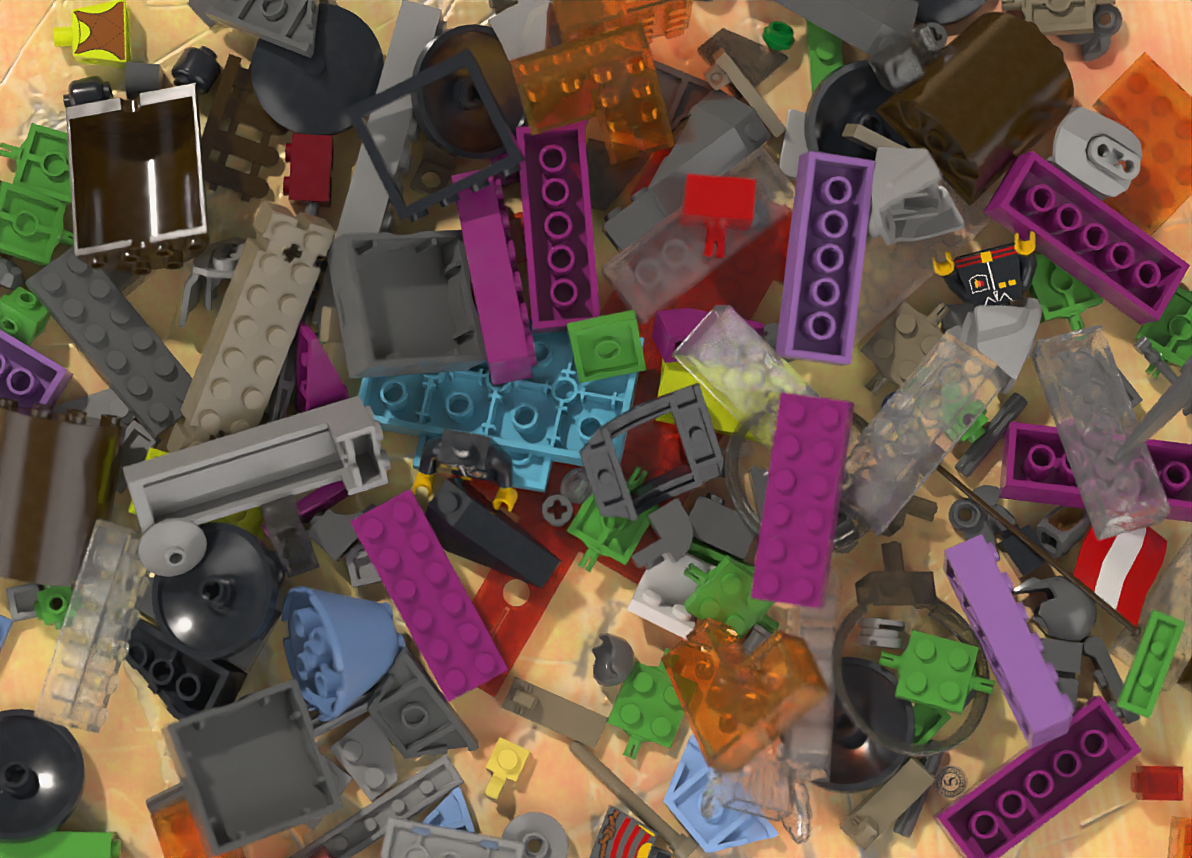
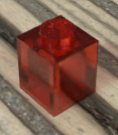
(1157, 783)

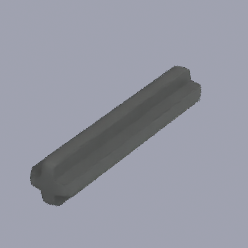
(993, 433)
(907, 820)

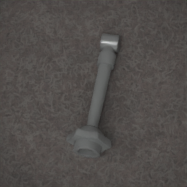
(1143, 346)

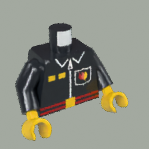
(991, 274)
(467, 458)

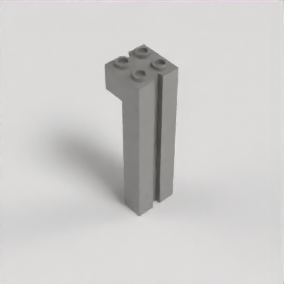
(262, 465)

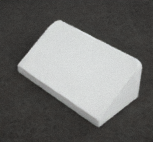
(793, 143)

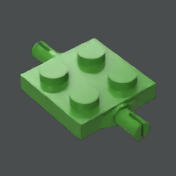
(42, 162)
(31, 224)
(1061, 294)
(1172, 333)
(608, 535)
(726, 597)
(936, 672)
(647, 708)

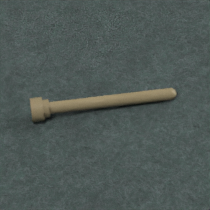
(679, 844)

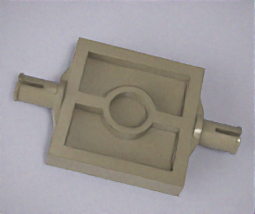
(1057, 16)
(902, 344)

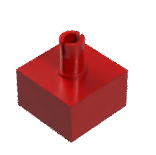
(718, 206)

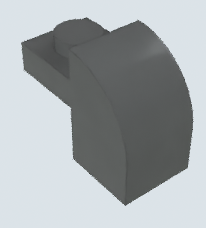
(674, 534)

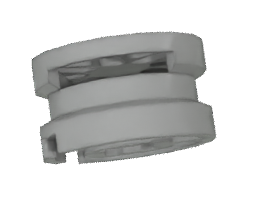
(878, 637)

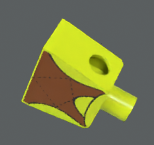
(98, 34)

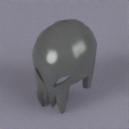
(1066, 613)

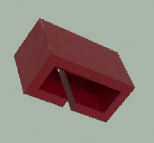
(310, 169)

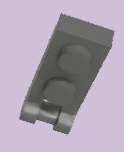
(1106, 676)

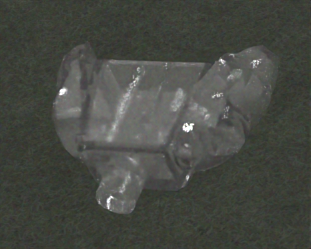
(762, 792)

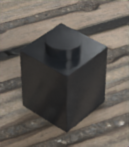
(1018, 554)

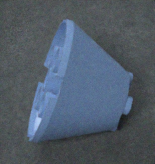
(337, 647)

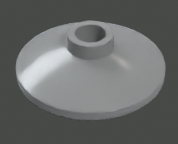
(170, 537)
(540, 827)

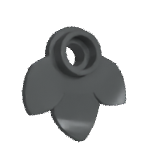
(1098, 42)
(980, 520)

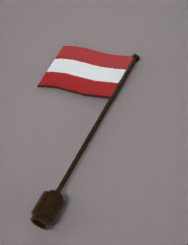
(1108, 570)

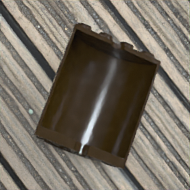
(984, 101)
(138, 181)
(53, 487)

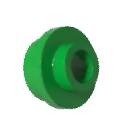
(778, 36)

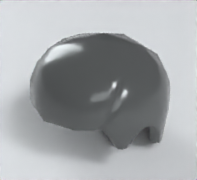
(613, 660)

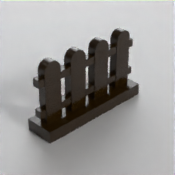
(230, 144)

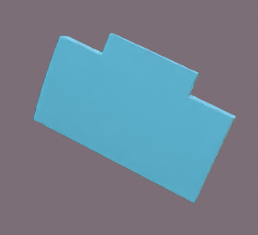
(528, 418)

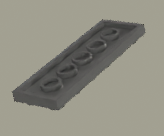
(114, 340)

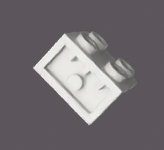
(663, 594)

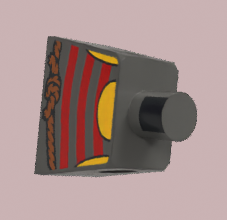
(625, 838)

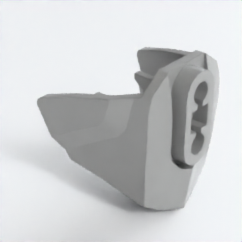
(525, 28)
(1090, 149)
(908, 198)
(211, 266)
(997, 332)

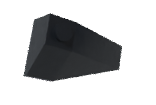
(478, 532)
(181, 680)

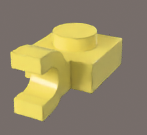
(506, 763)

